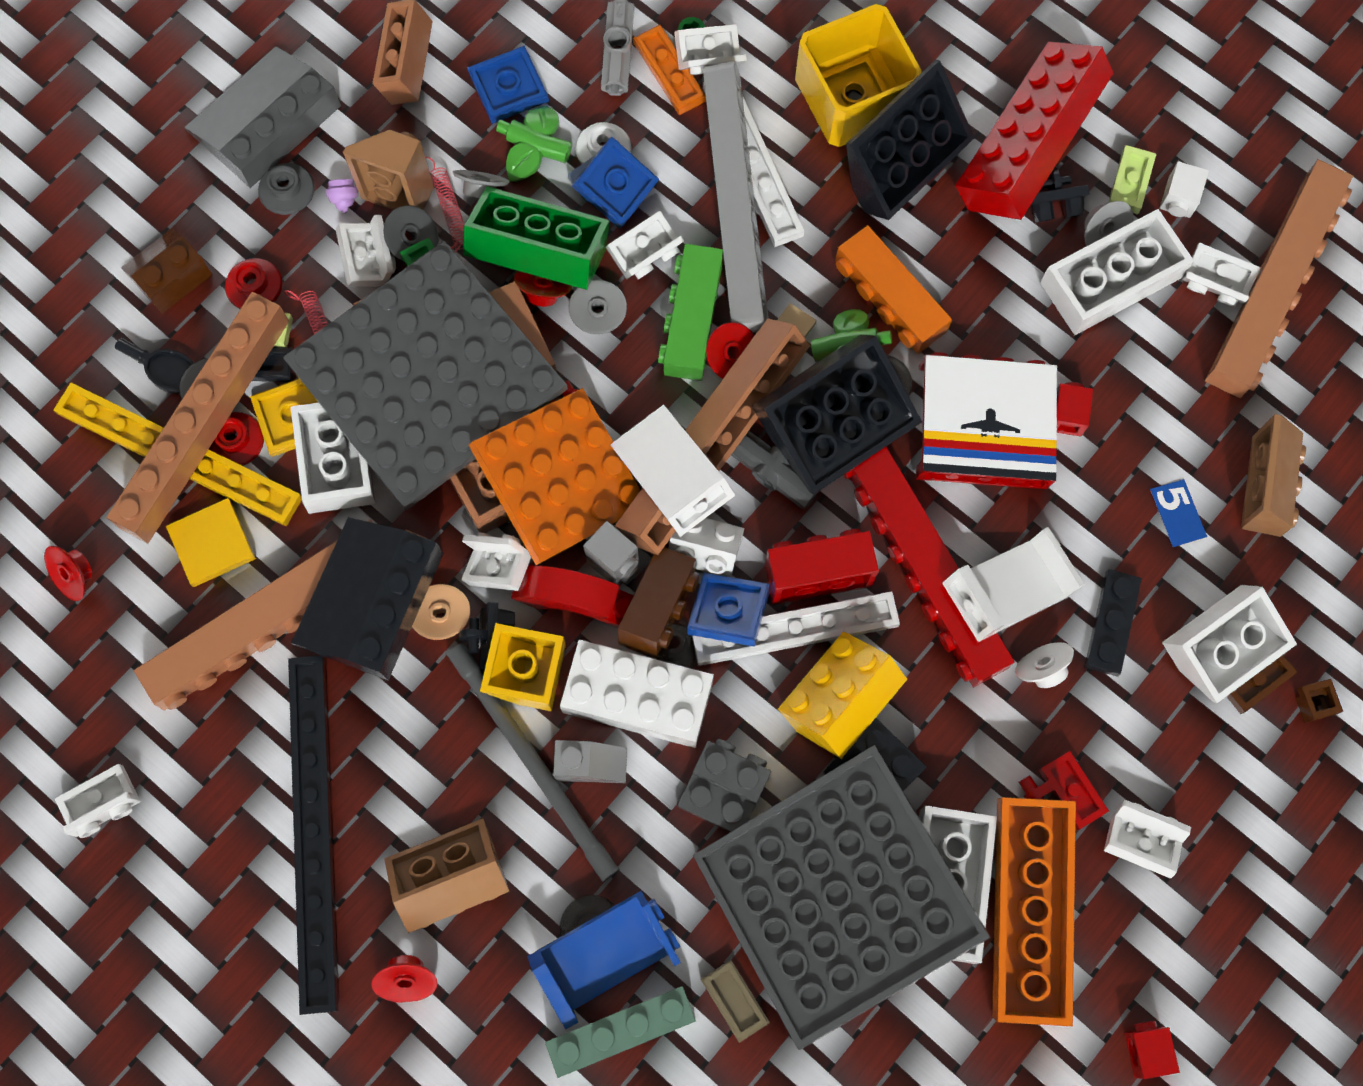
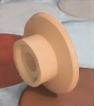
(447, 600)

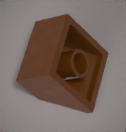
(167, 270)

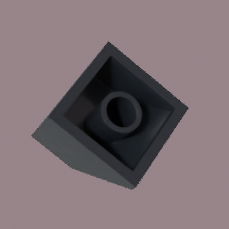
(899, 758)

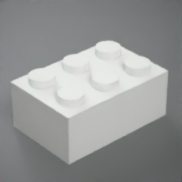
(328, 464)

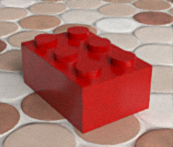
(821, 566)

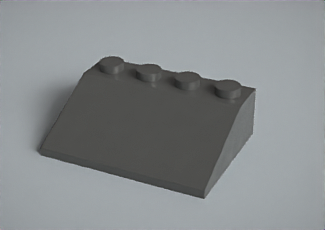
(265, 115)

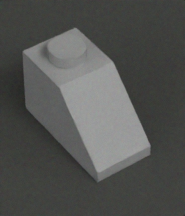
(589, 762)

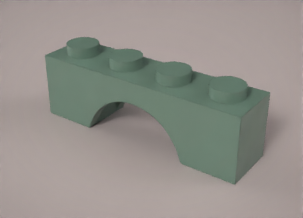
(620, 1032)

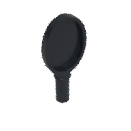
(162, 366)

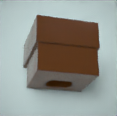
(1326, 695)

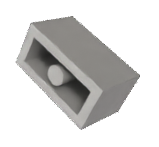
(612, 555)

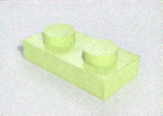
(1132, 177)

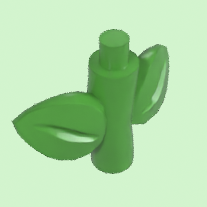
(533, 142)
(846, 328)

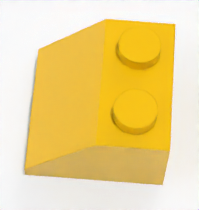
(523, 666)

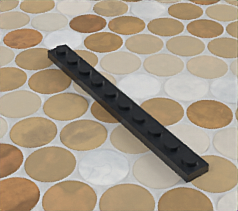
(312, 836)

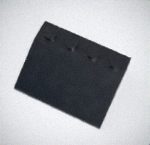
(907, 143)
(838, 412)
(369, 596)

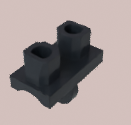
(1071, 198)
(488, 618)

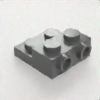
(724, 786)

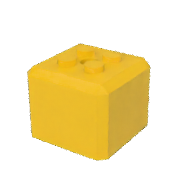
(853, 54)

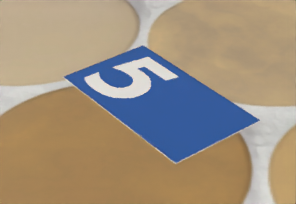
(1178, 513)

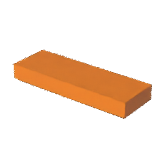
(663, 62)

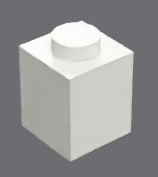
(1184, 190)

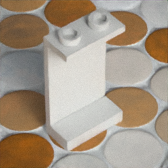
(673, 470)
(1013, 585)

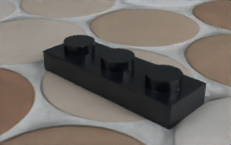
(1113, 623)

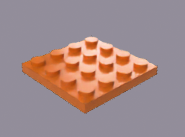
(556, 475)

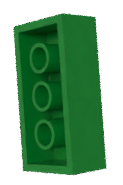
(535, 237)

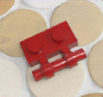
(1067, 783)

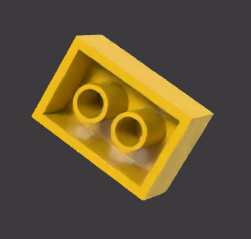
(842, 694)

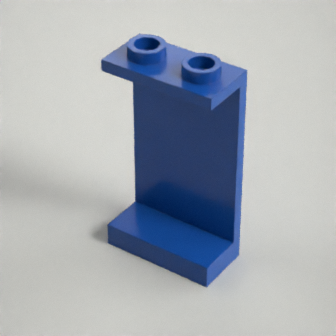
(602, 954)

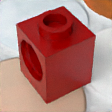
(1073, 408)
(1151, 1051)

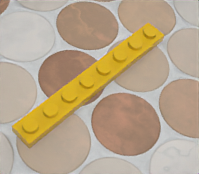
(212, 472)

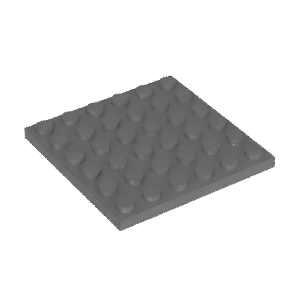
(424, 373)
(840, 897)

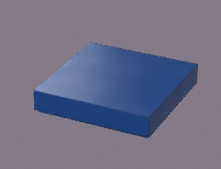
(508, 84)
(615, 182)
(728, 609)

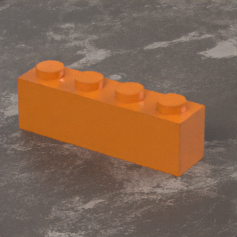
(892, 290)

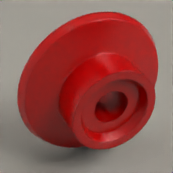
(267, 282)
(540, 290)
(727, 336)
(247, 442)
(68, 571)
(404, 980)

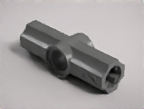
(772, 469)

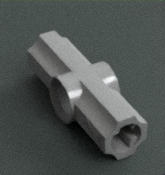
(617, 60)

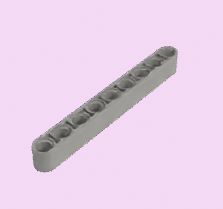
(735, 195)

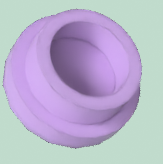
(342, 193)

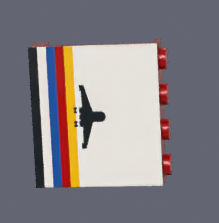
(988, 421)

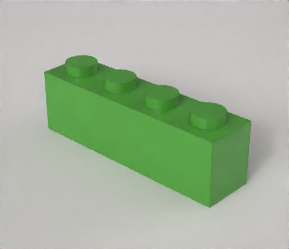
(692, 312)

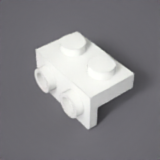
(707, 47)
(644, 245)
(365, 253)
(1221, 274)
(711, 544)
(495, 561)
(97, 801)
(1146, 838)

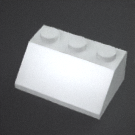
(1230, 642)

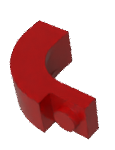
(573, 591)

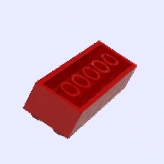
(1034, 129)

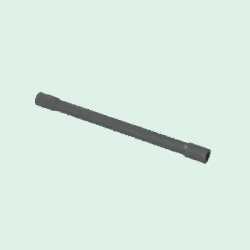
(593, 850)

